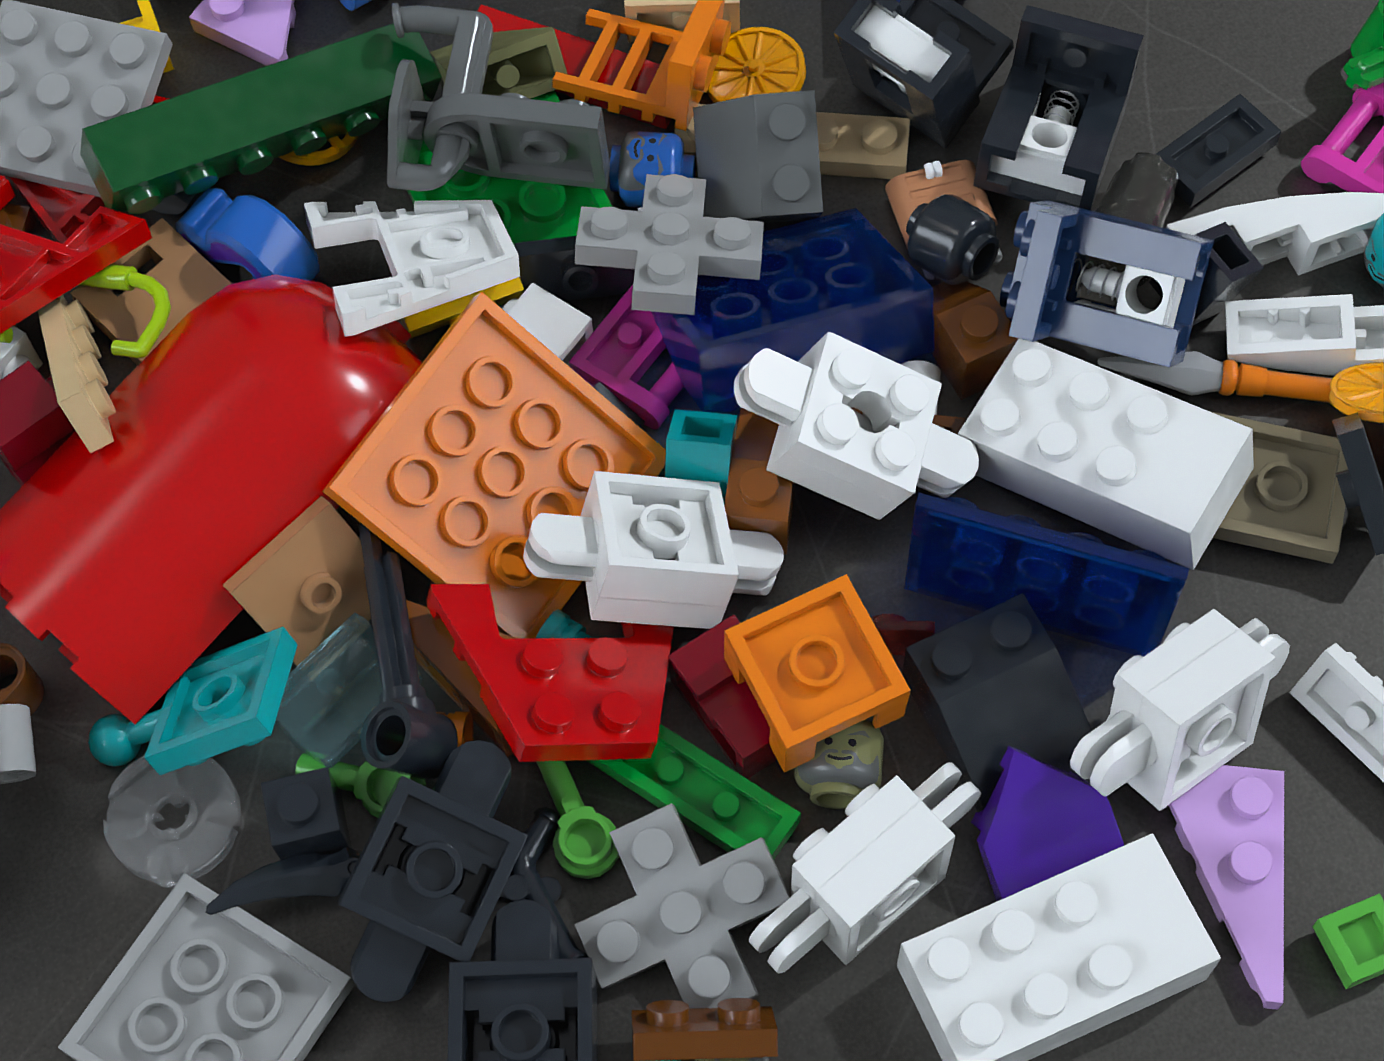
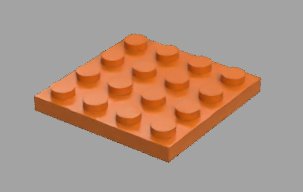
(481, 449)

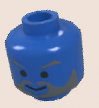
(643, 155)

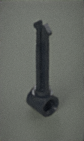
(404, 729)

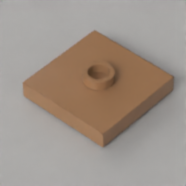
(305, 579)

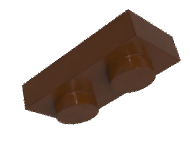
(681, 1033)

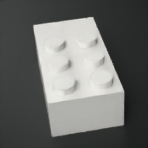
(1109, 451)
(1058, 958)

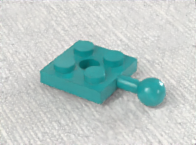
(209, 710)

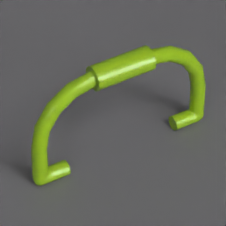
(128, 279)

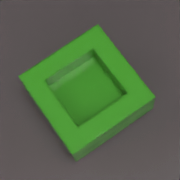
(1355, 940)

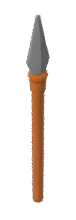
(1203, 374)

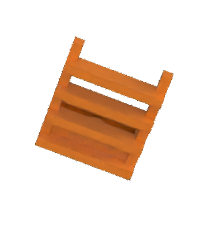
(680, 77)

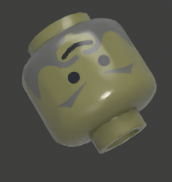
(843, 766)

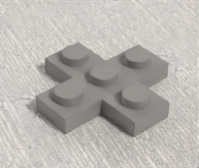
(669, 243)
(682, 911)

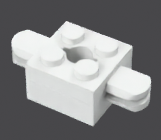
(848, 456)
(653, 551)
(1182, 709)
(867, 868)

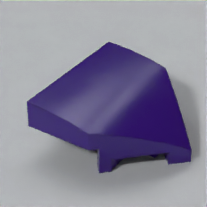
(1041, 824)

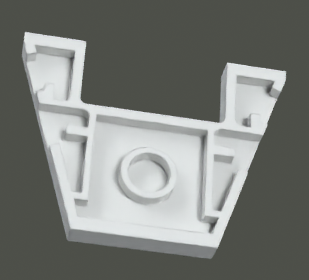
(432, 253)

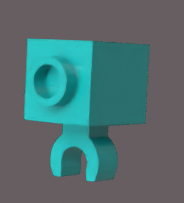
(700, 446)

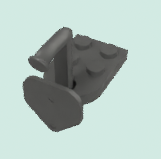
(480, 131)

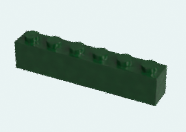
(250, 119)

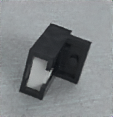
(922, 60)
(1058, 110)

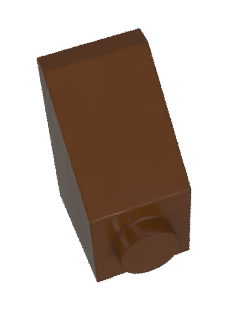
(969, 336)

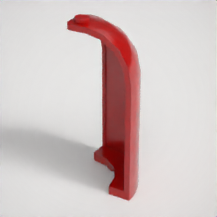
(208, 462)

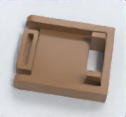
(178, 269)

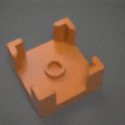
(816, 669)

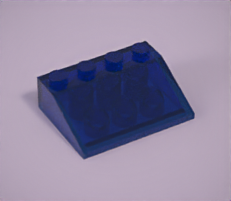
(812, 280)
(1067, 578)

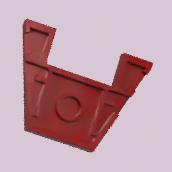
(560, 693)

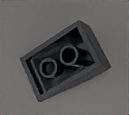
(993, 688)

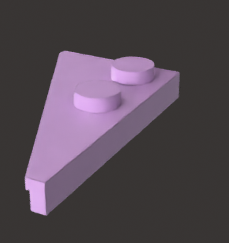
(247, 26)
(1237, 841)

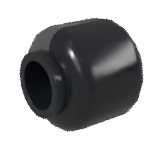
(952, 239)

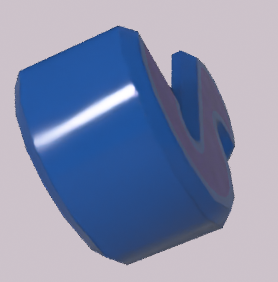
(247, 235)

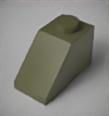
(517, 62)

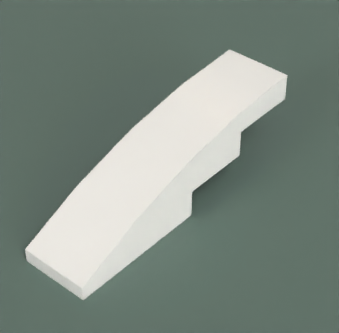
(1303, 227)
(1304, 333)

